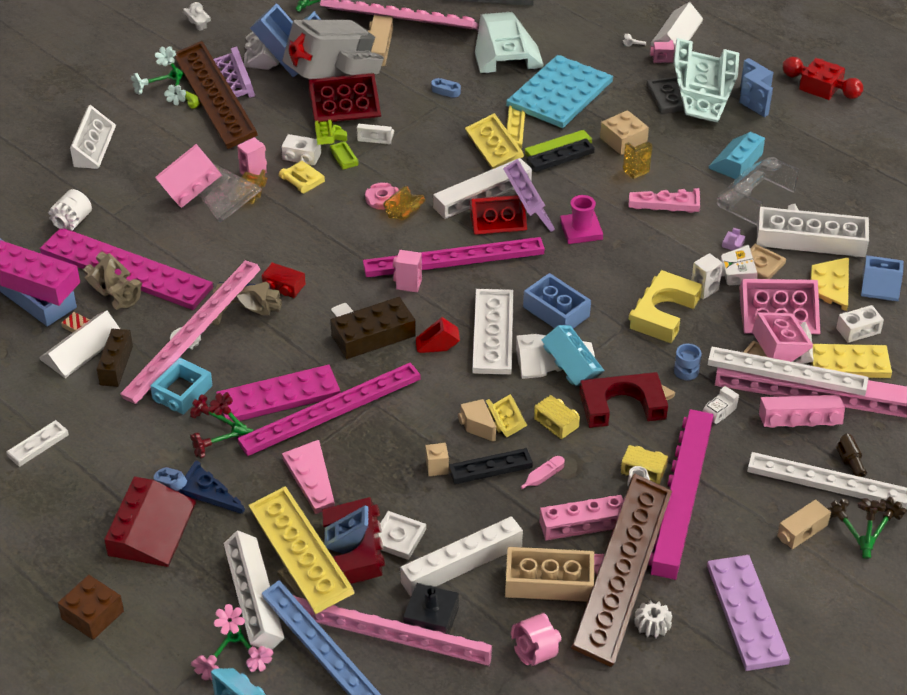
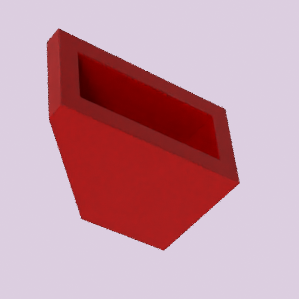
(438, 337)

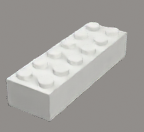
(813, 231)

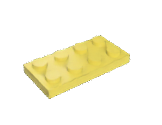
(494, 141)
(854, 359)

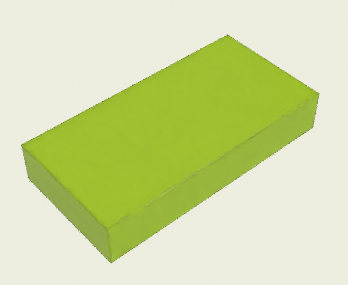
(344, 155)

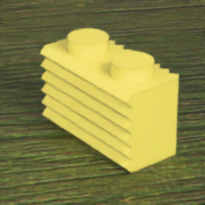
(556, 416)
(653, 462)

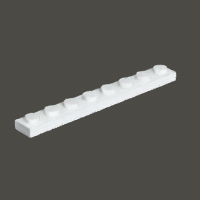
(788, 371)
(825, 479)

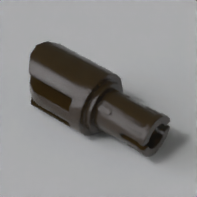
(851, 454)

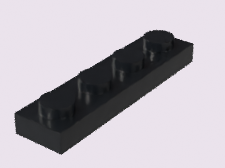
(560, 155)
(490, 466)

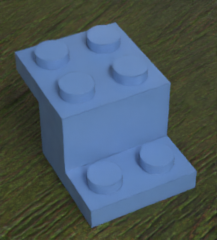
(756, 87)

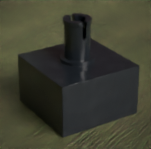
(432, 608)

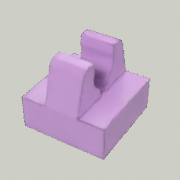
(733, 240)

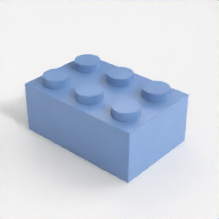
(556, 302)

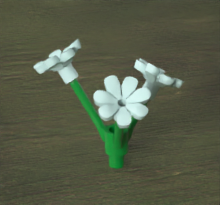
(164, 58)

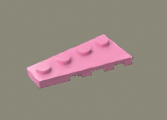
(666, 201)
(310, 473)

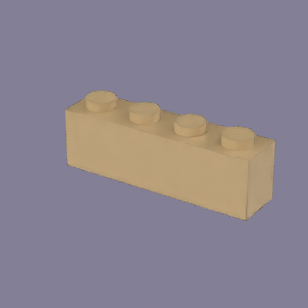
(382, 29)

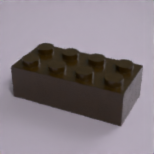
(373, 327)

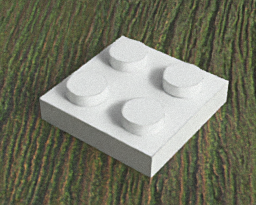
(400, 534)

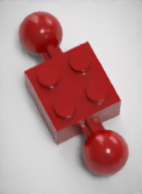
(822, 78)

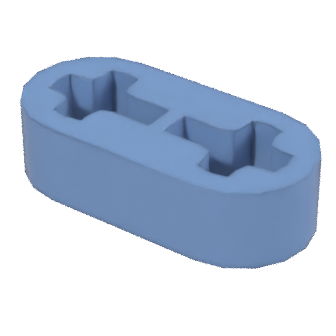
(446, 87)
(171, 478)

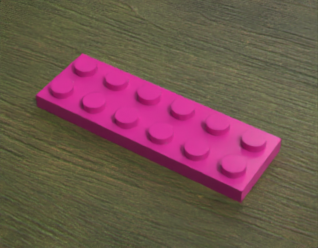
(282, 393)

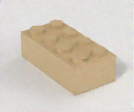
(549, 574)

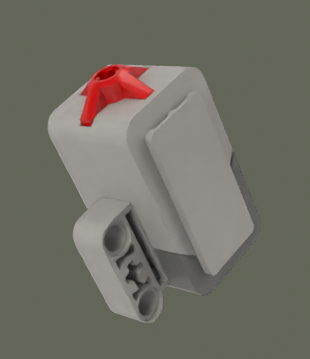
(330, 49)

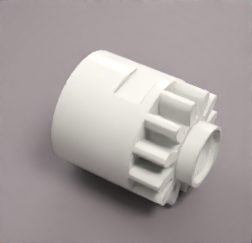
(70, 210)

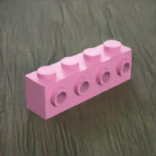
(801, 411)
(580, 517)

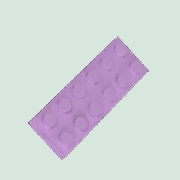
(748, 613)

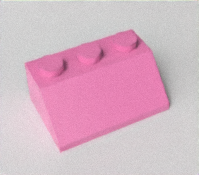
(188, 176)
(781, 336)

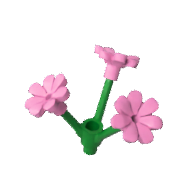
(230, 624)

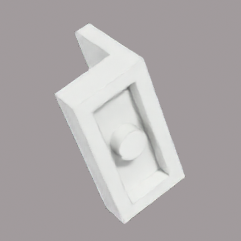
(374, 133)

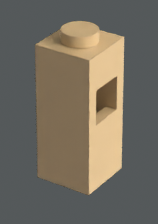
(803, 524)

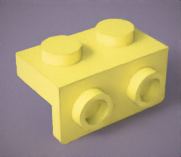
(507, 415)

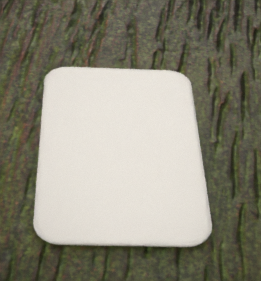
(341, 309)

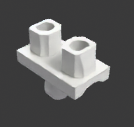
(197, 15)

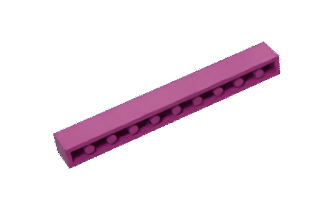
(684, 486)

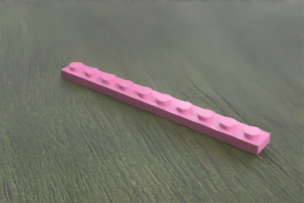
(190, 331)
(402, 633)

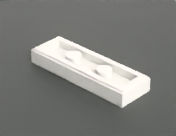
(37, 443)

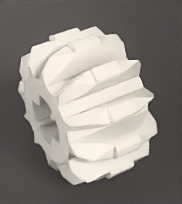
(653, 619)

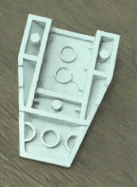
(704, 80)

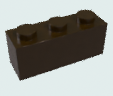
(114, 357)

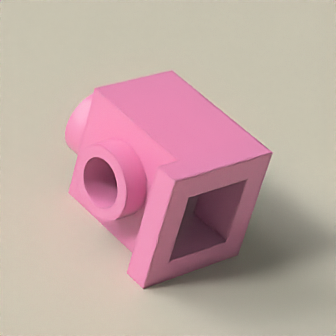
(662, 52)

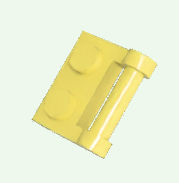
(306, 174)

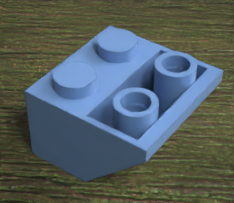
(882, 278)

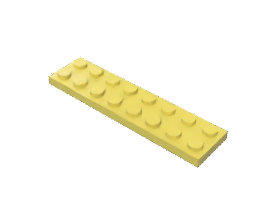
(301, 550)

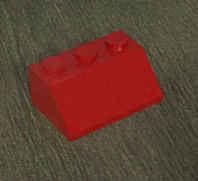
(497, 214)

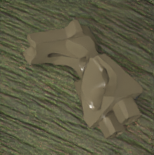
(124, 291)
(256, 298)

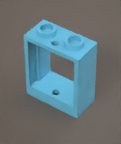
(181, 368)

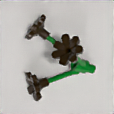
(866, 542)

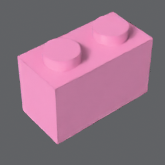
(252, 157)
(408, 270)

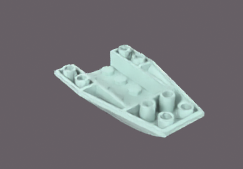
(503, 39)

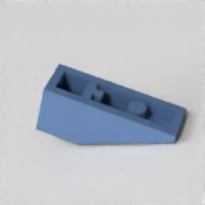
(347, 532)

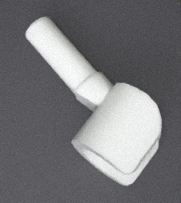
(629, 41)

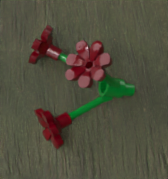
(216, 408)

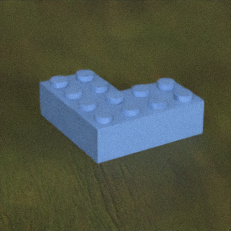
(274, 30)

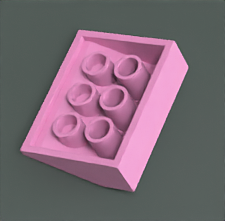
(780, 296)

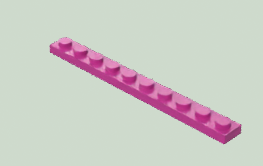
(461, 256)
(328, 409)

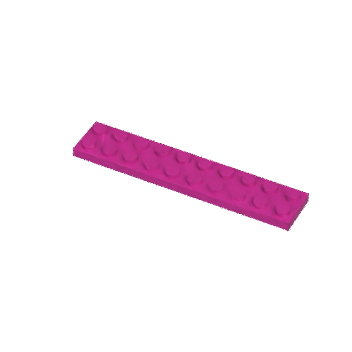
(155, 277)

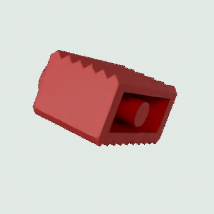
(284, 279)

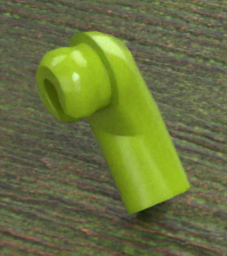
(193, 100)

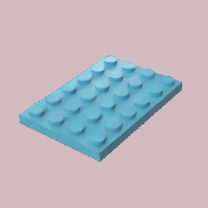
(559, 91)

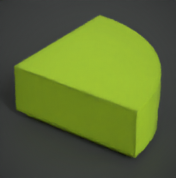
(339, 134)

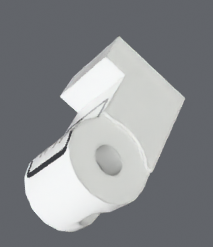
(722, 405)

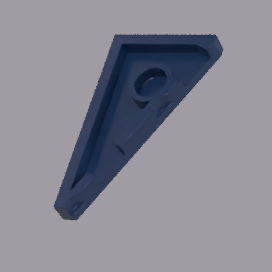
(204, 487)

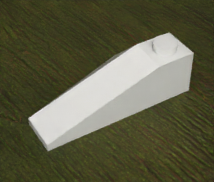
(534, 359)

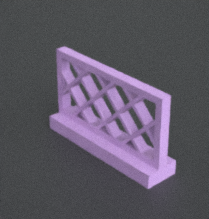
(239, 73)
(527, 192)

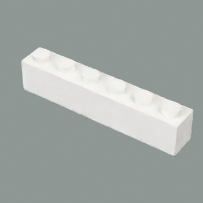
(486, 185)
(462, 555)
(250, 581)

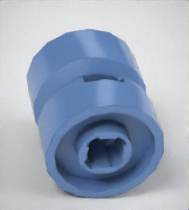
(687, 361)

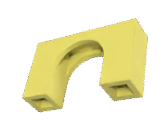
(664, 288)

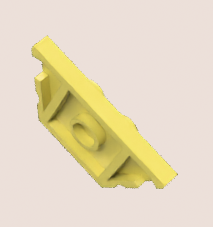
(832, 281)

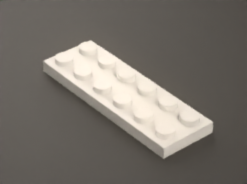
(493, 331)

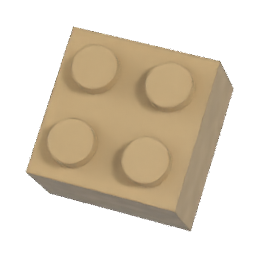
(623, 129)

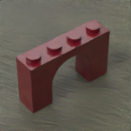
(643, 387)
(365, 560)

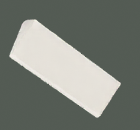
(680, 24)
(91, 139)
(80, 345)

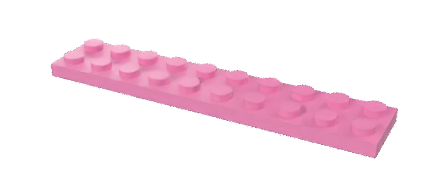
(404, 13)

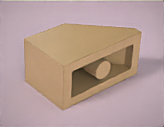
(478, 419)

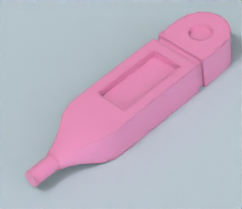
(544, 471)

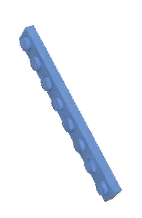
(317, 641)

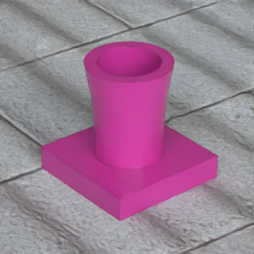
(583, 222)

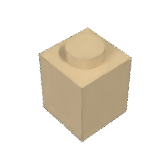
(437, 459)

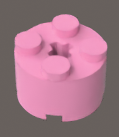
(535, 639)

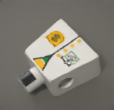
(738, 266)

